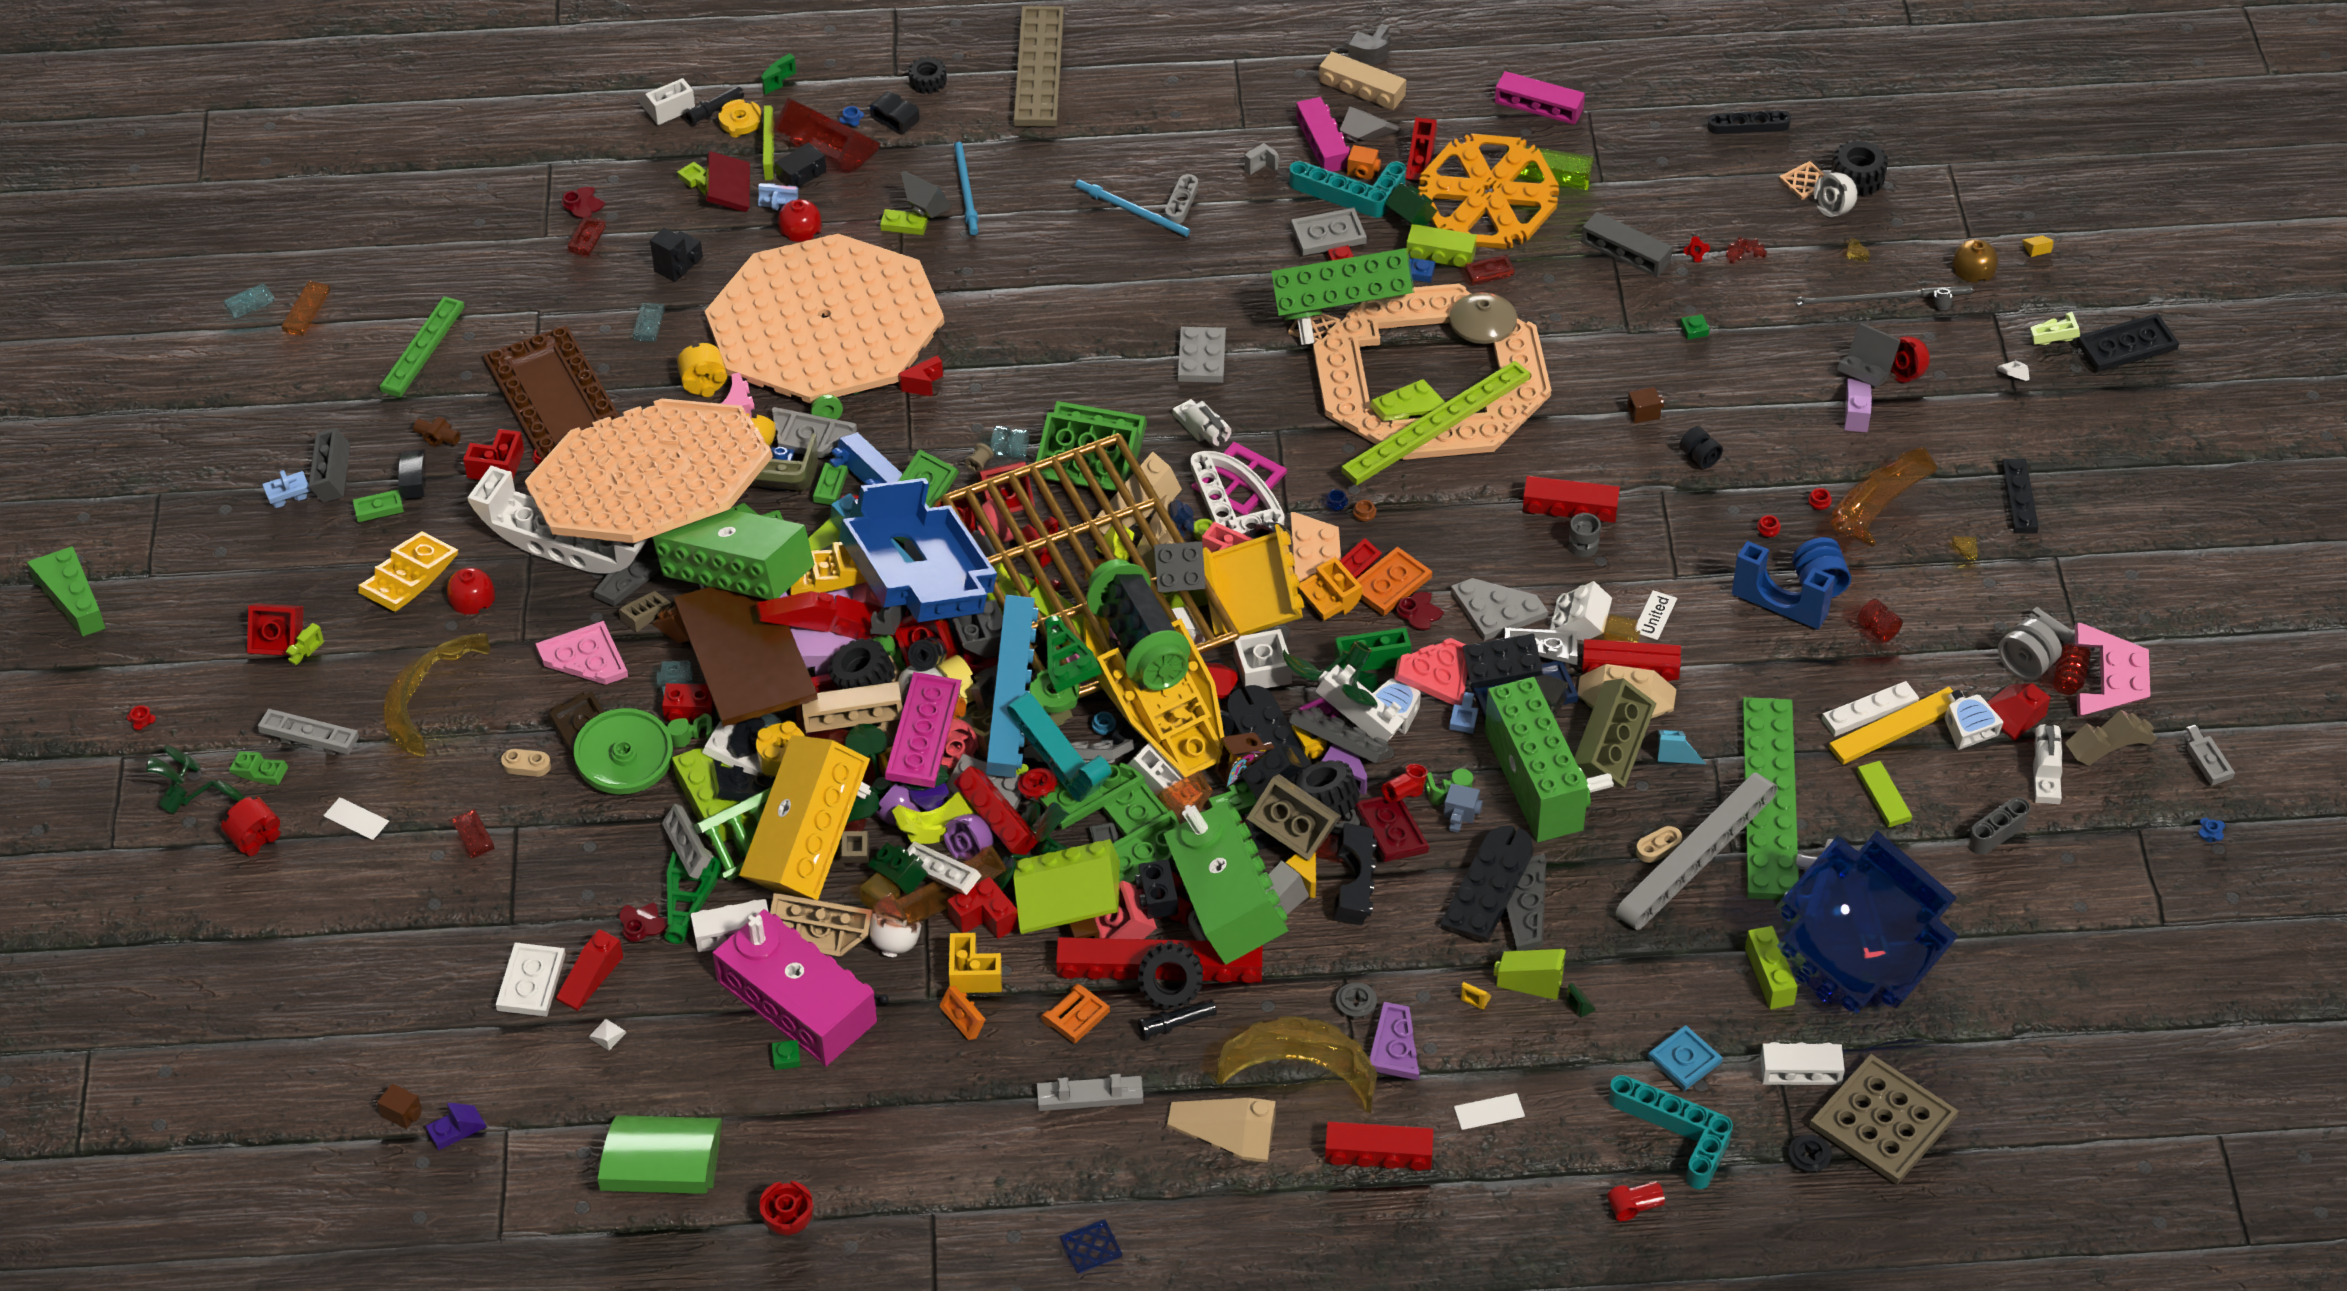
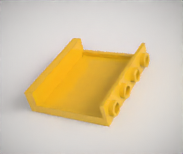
(1255, 583)

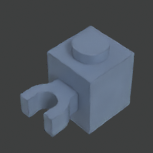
(1462, 805)

